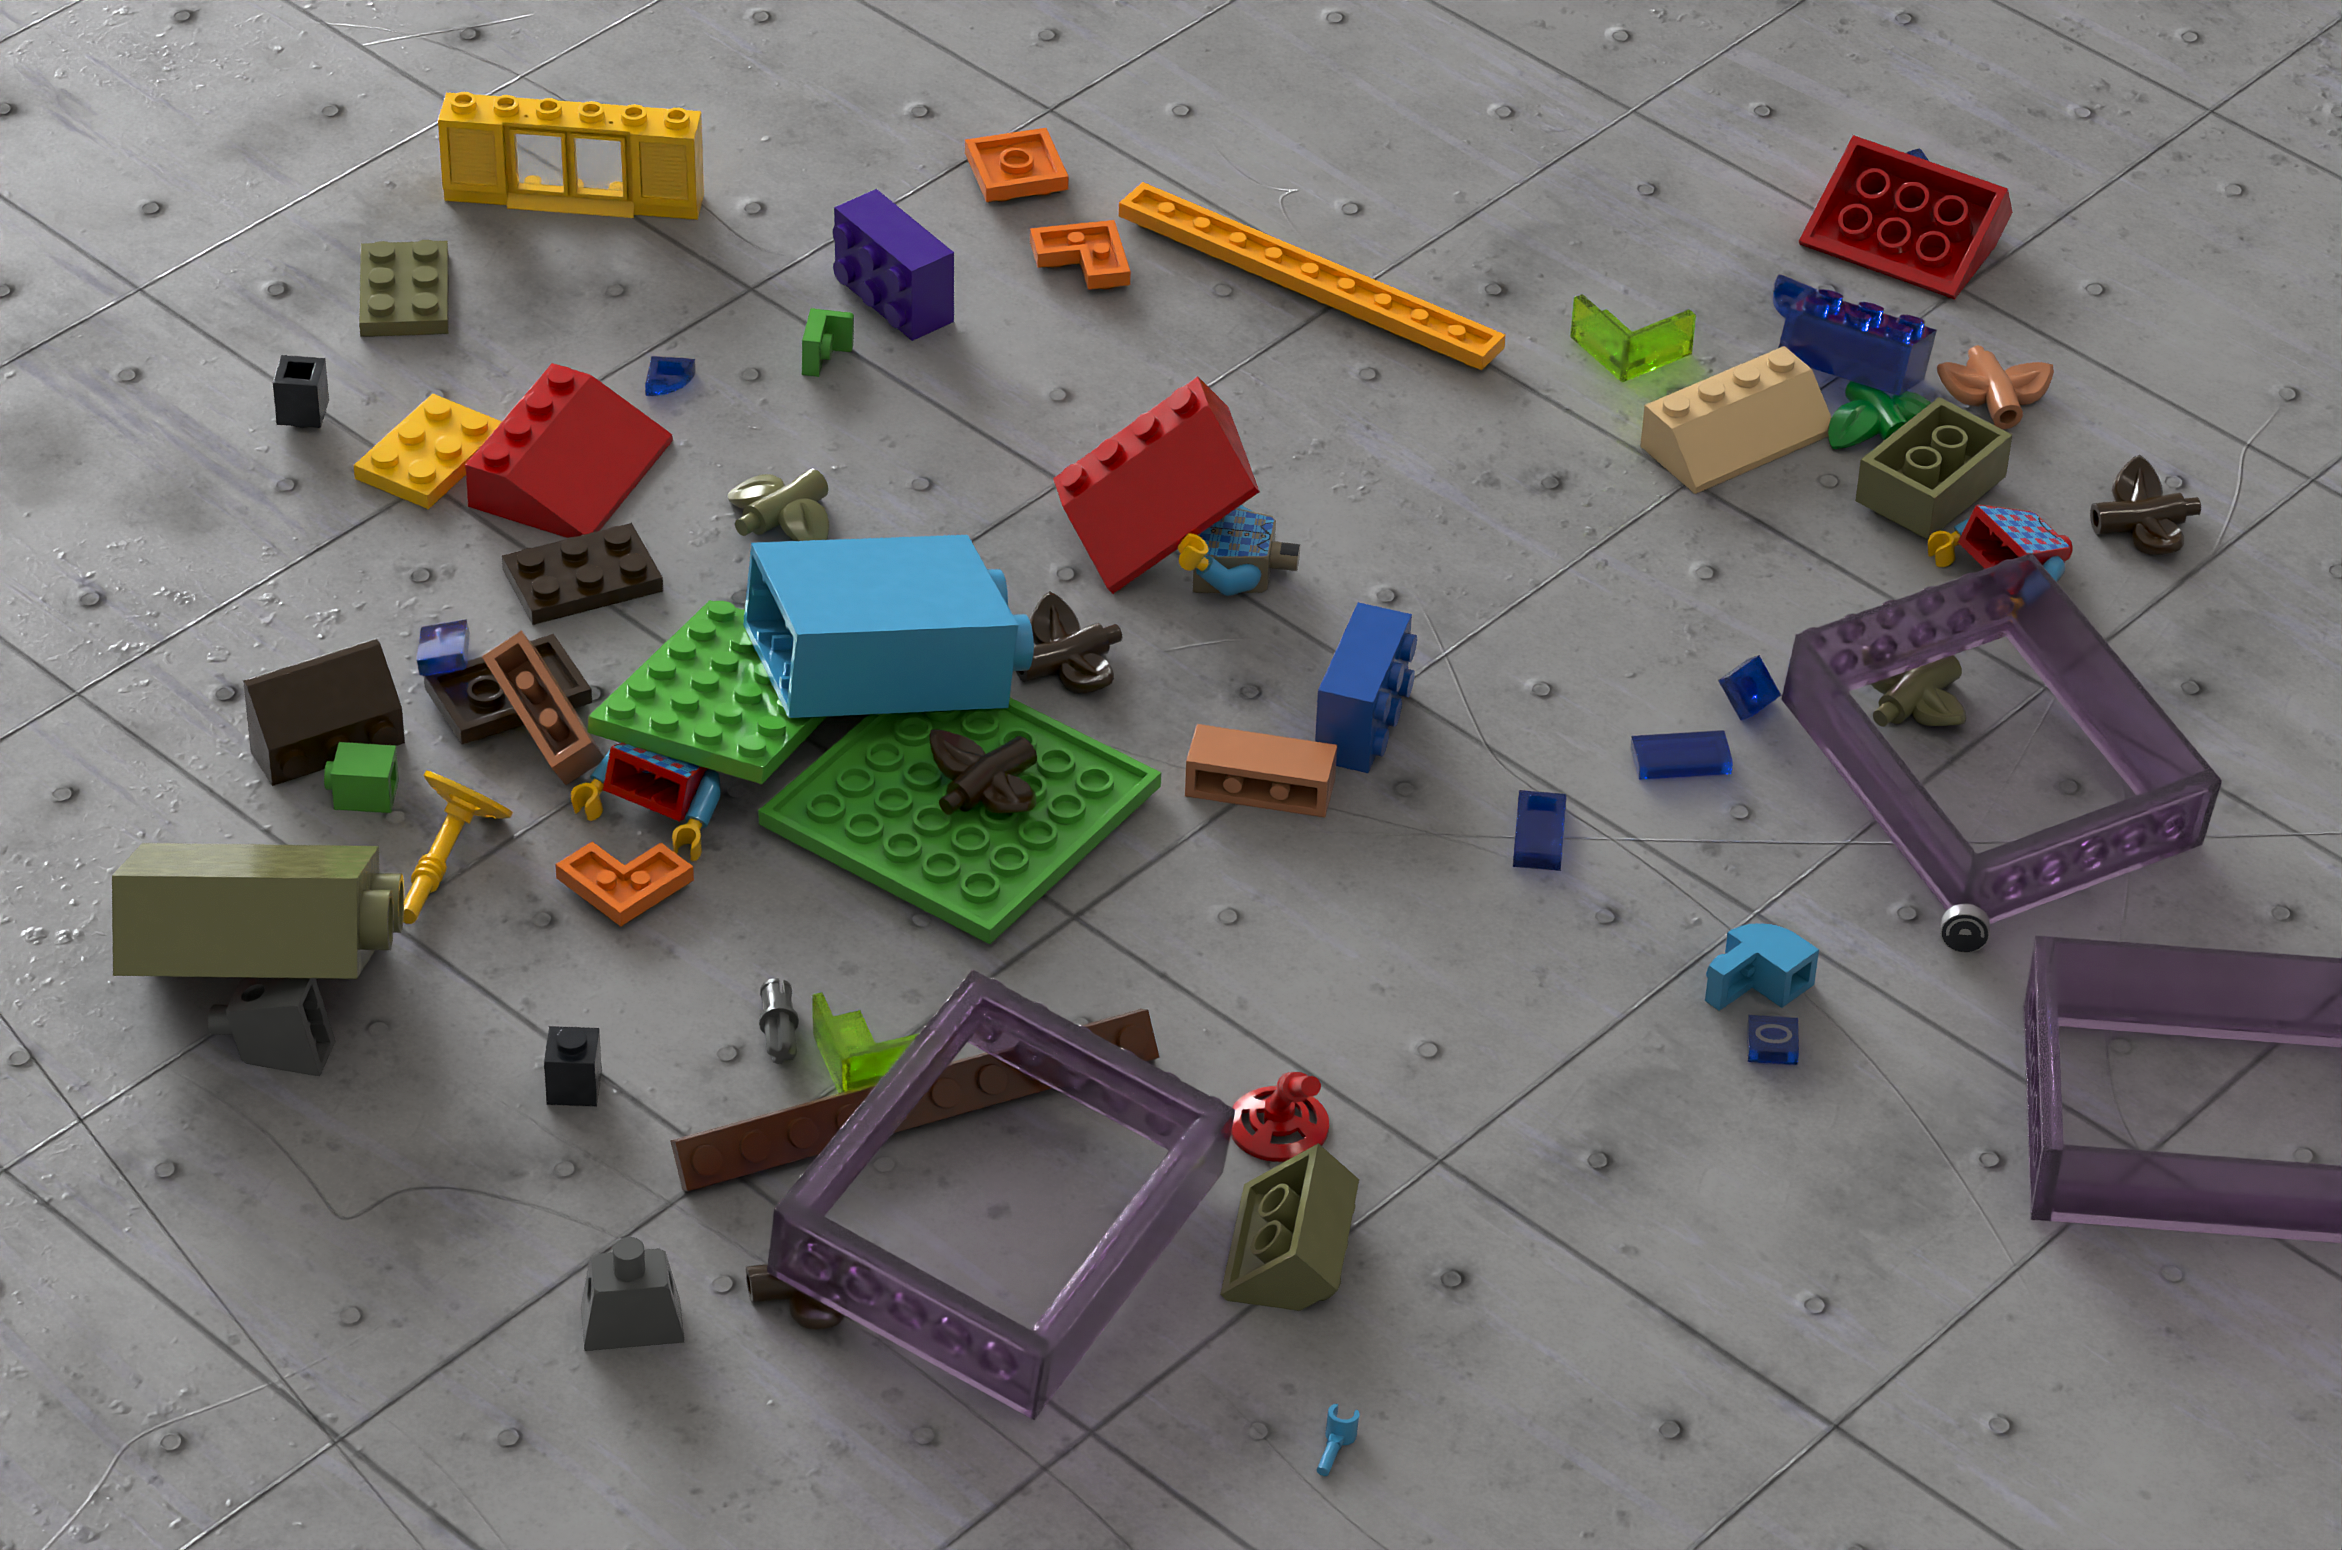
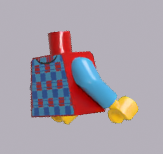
(2003, 534)
(658, 784)

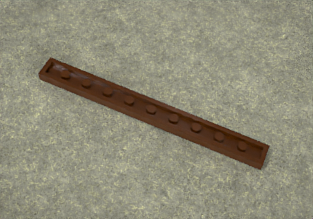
(810, 1126)

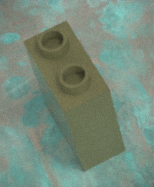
(252, 910)

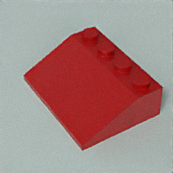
(1907, 218)
(564, 455)
(1157, 483)

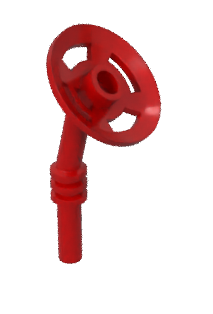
(1279, 1119)

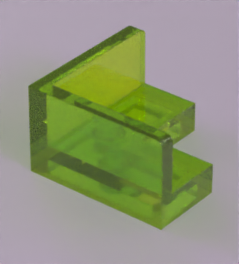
(1629, 352)
(850, 1048)

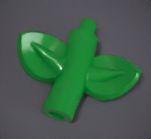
(1871, 414)

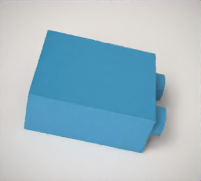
(883, 626)

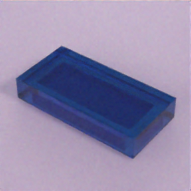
(443, 647)
(1681, 754)
(1539, 830)

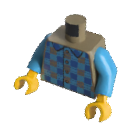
(1236, 554)

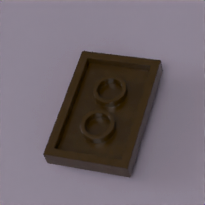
(582, 573)
(479, 707)

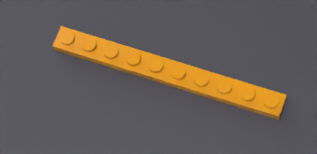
(1312, 276)

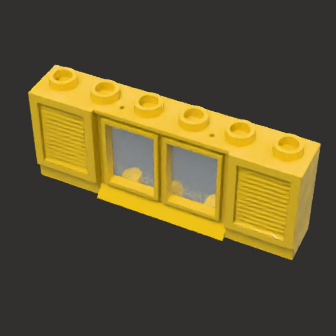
(571, 156)

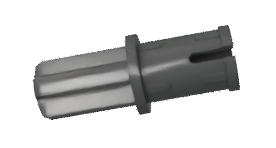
(778, 1020)

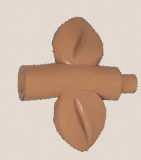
(1988, 383)

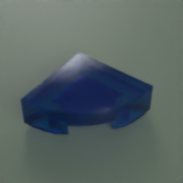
(1789, 292)
(668, 375)

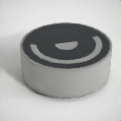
(1965, 928)

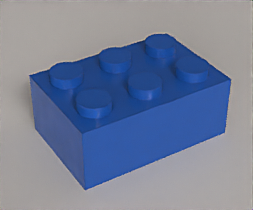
(1366, 685)

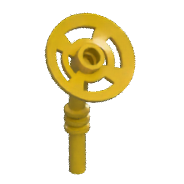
(431, 867)

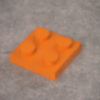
(1016, 165)

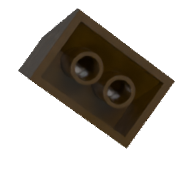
(313, 705)

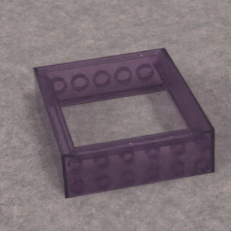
(2027, 606)
(2184, 995)
(937, 1319)

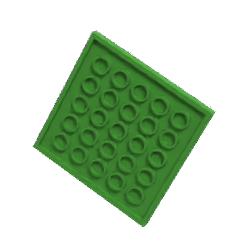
(880, 817)

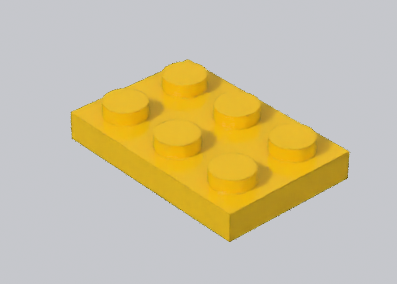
(426, 451)

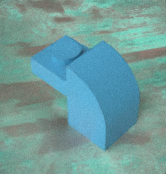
(1762, 959)

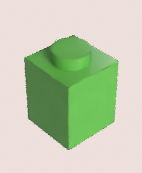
(363, 777)

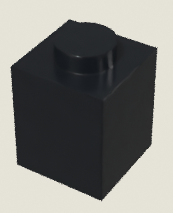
(301, 391)
(572, 1066)

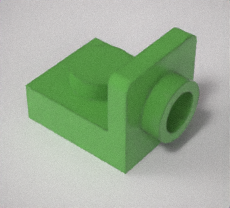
(823, 334)

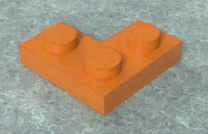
(1091, 245)
(622, 889)

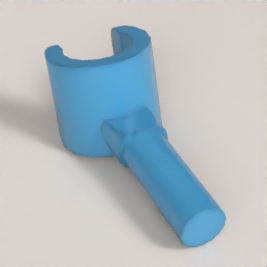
(1339, 1433)

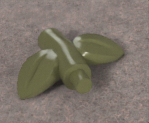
(794, 507)
(1921, 695)

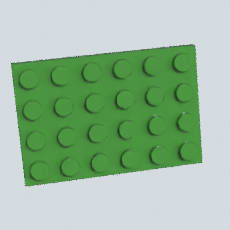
(705, 701)

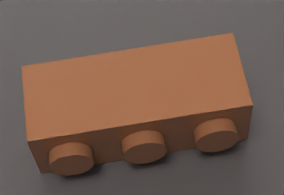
(543, 707)
(1260, 770)

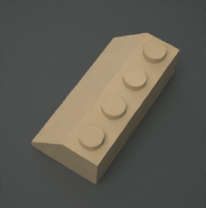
(1736, 420)

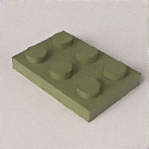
(404, 288)

